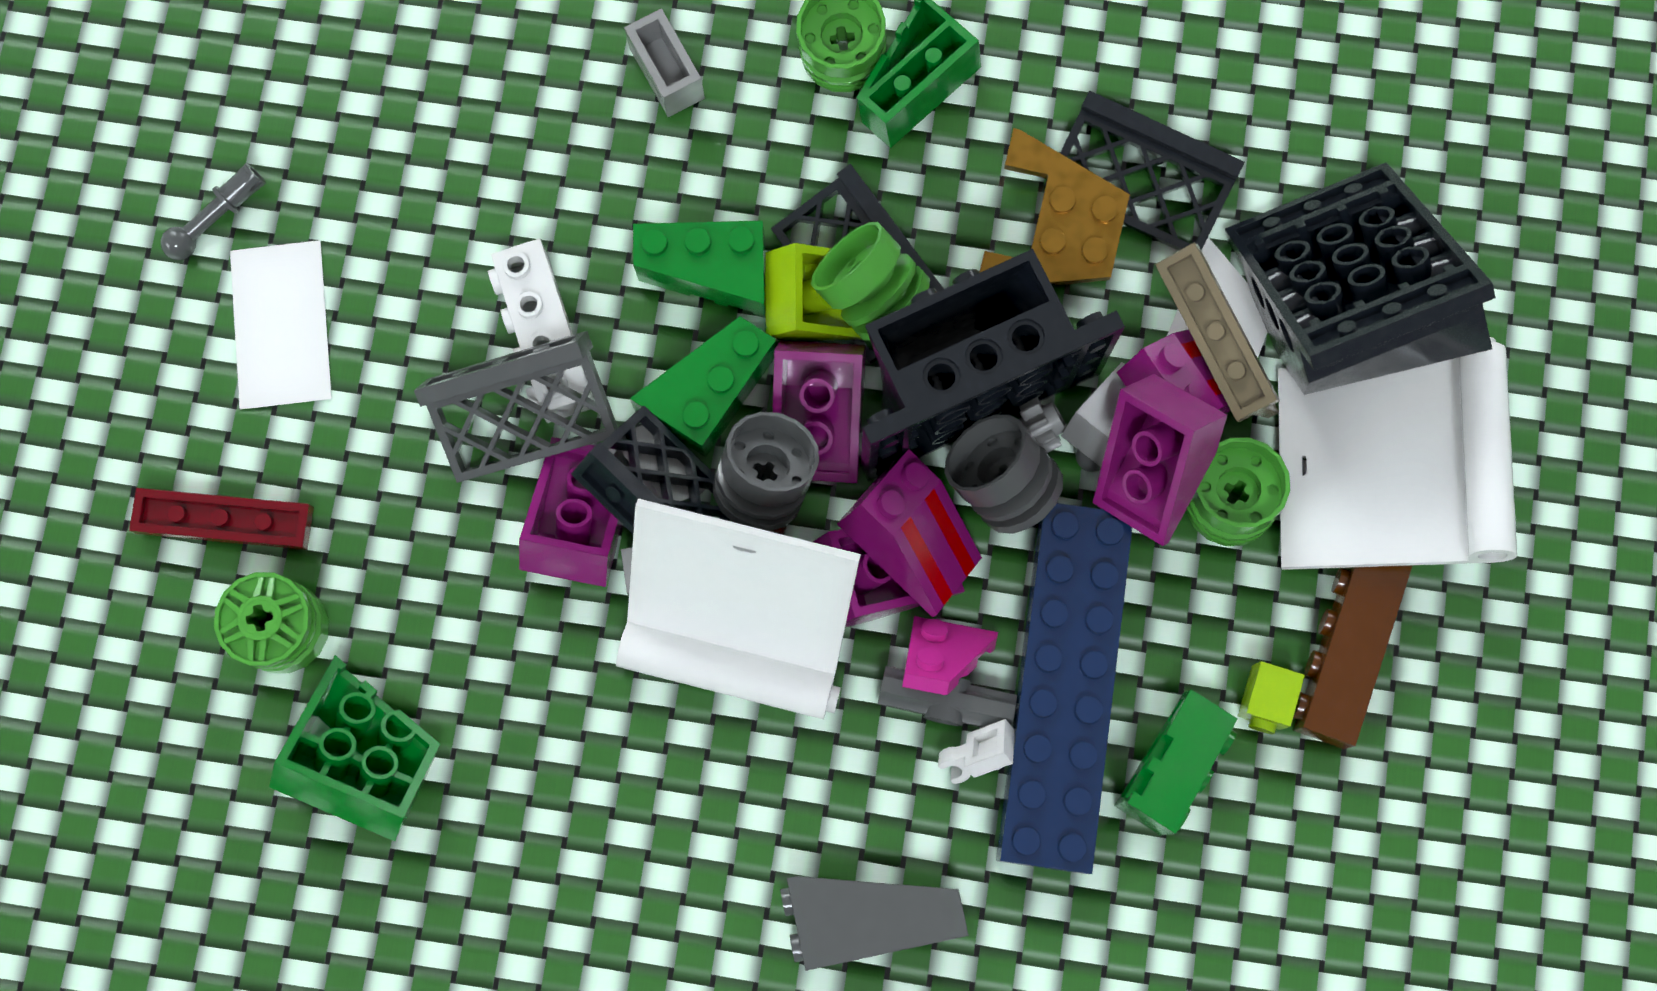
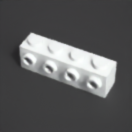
(535, 314)

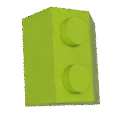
(792, 304)

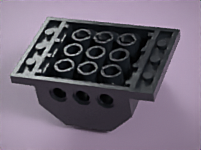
(1361, 282)
(976, 355)

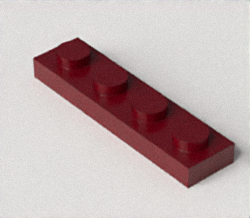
(221, 518)

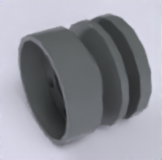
(765, 470)
(1004, 474)

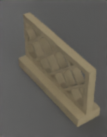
(1218, 334)

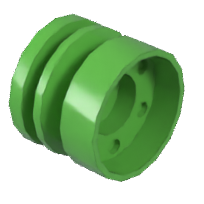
(825, 24)
(868, 277)
(1256, 476)
(288, 640)

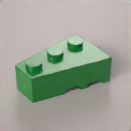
(918, 72)
(705, 259)
(709, 384)
(1178, 764)

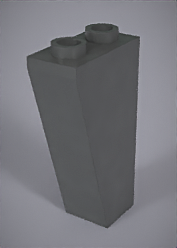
(867, 919)

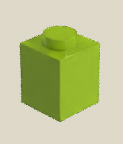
(1270, 697)

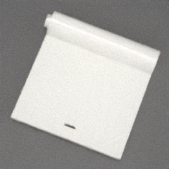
(1400, 468)
(736, 609)

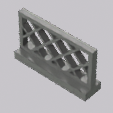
(505, 372)

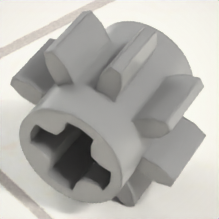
(1043, 423)

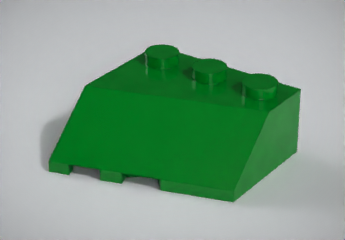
(355, 755)

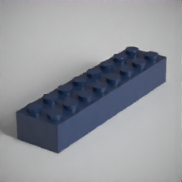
(1065, 690)

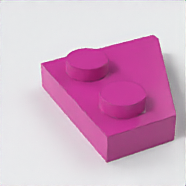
(943, 654)

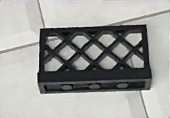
(1167, 145)
(865, 207)
(621, 486)

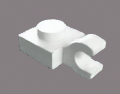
(984, 752)

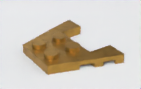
(1077, 217)

